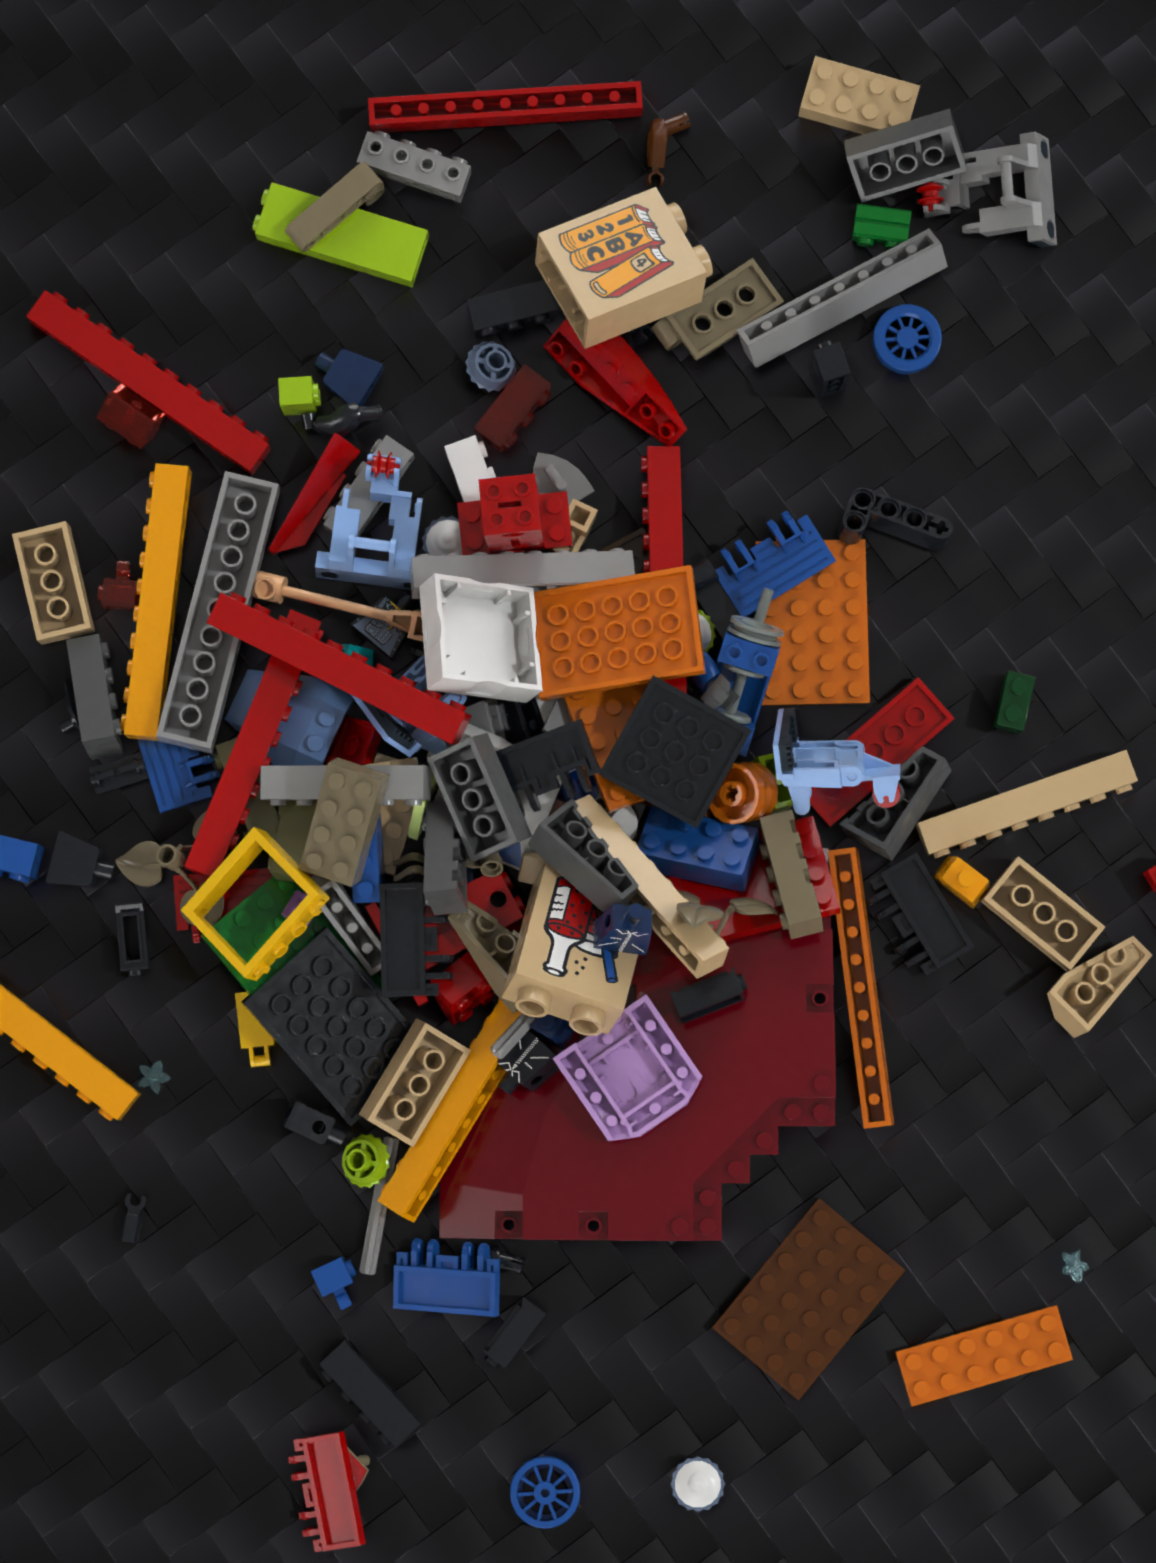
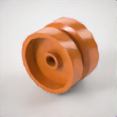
(745, 794)

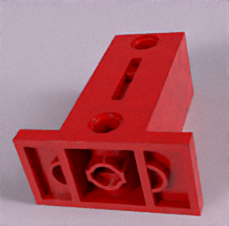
(514, 517)
(480, 894)

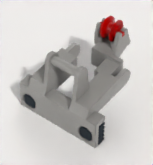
(1016, 213)

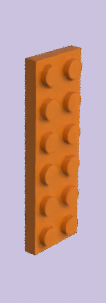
(983, 1355)

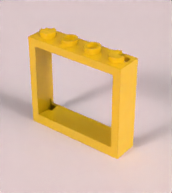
(224, 878)

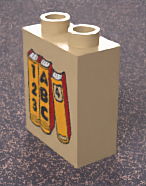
(622, 266)

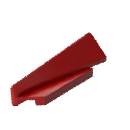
(315, 496)

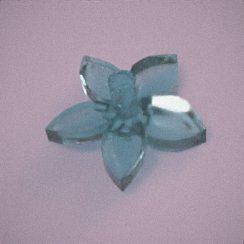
(153, 1076)
(1074, 1266)

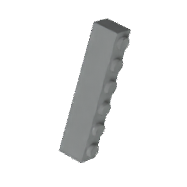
(305, 782)

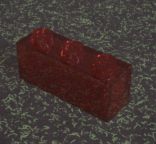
(513, 409)

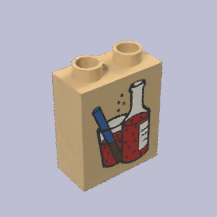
(556, 962)

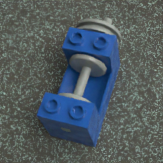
(748, 663)

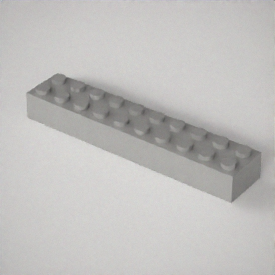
(205, 652)

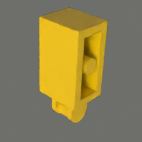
(252, 1034)

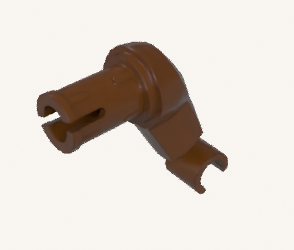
(657, 143)

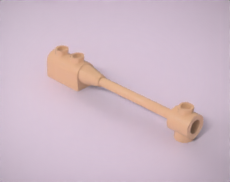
(276, 588)

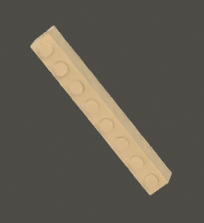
(1026, 803)
(696, 948)

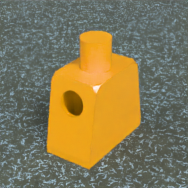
(962, 880)

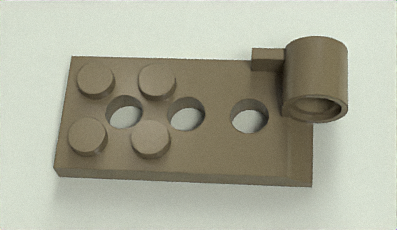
(681, 325)

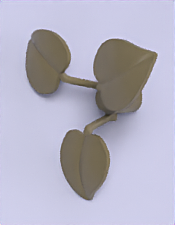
(145, 863)
(698, 914)

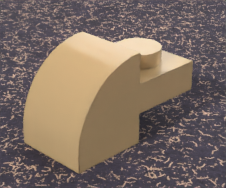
(581, 520)

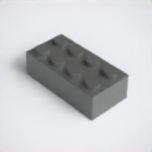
(905, 155)
(479, 797)

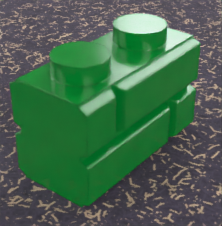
(880, 226)

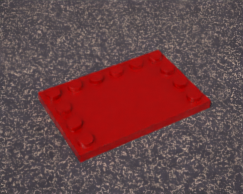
(759, 888)

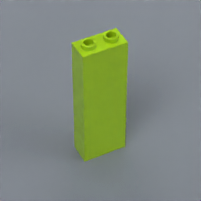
(359, 242)

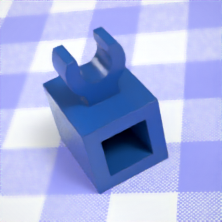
(333, 1278)

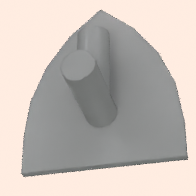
(559, 475)

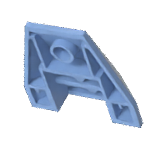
(312, 722)

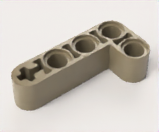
(335, 205)

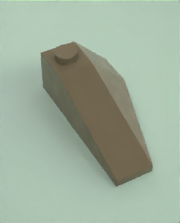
(488, 944)

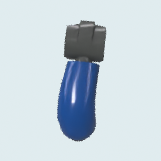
(714, 686)

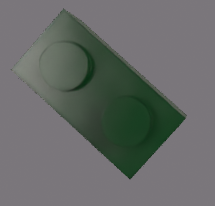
(1014, 702)

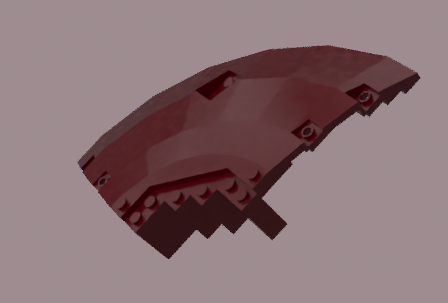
(761, 1067)

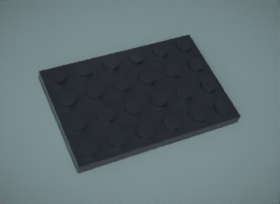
(330, 1021)

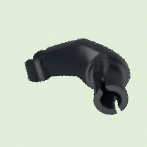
(342, 420)

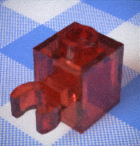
(119, 592)

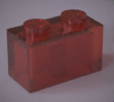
(130, 416)

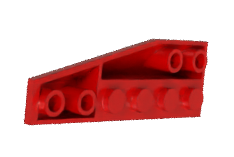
(619, 380)
(467, 988)

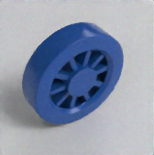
(906, 339)
(545, 1492)

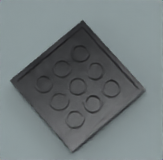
(675, 751)

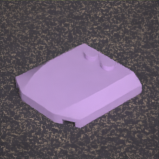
(632, 1074)

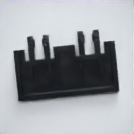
(539, 759)

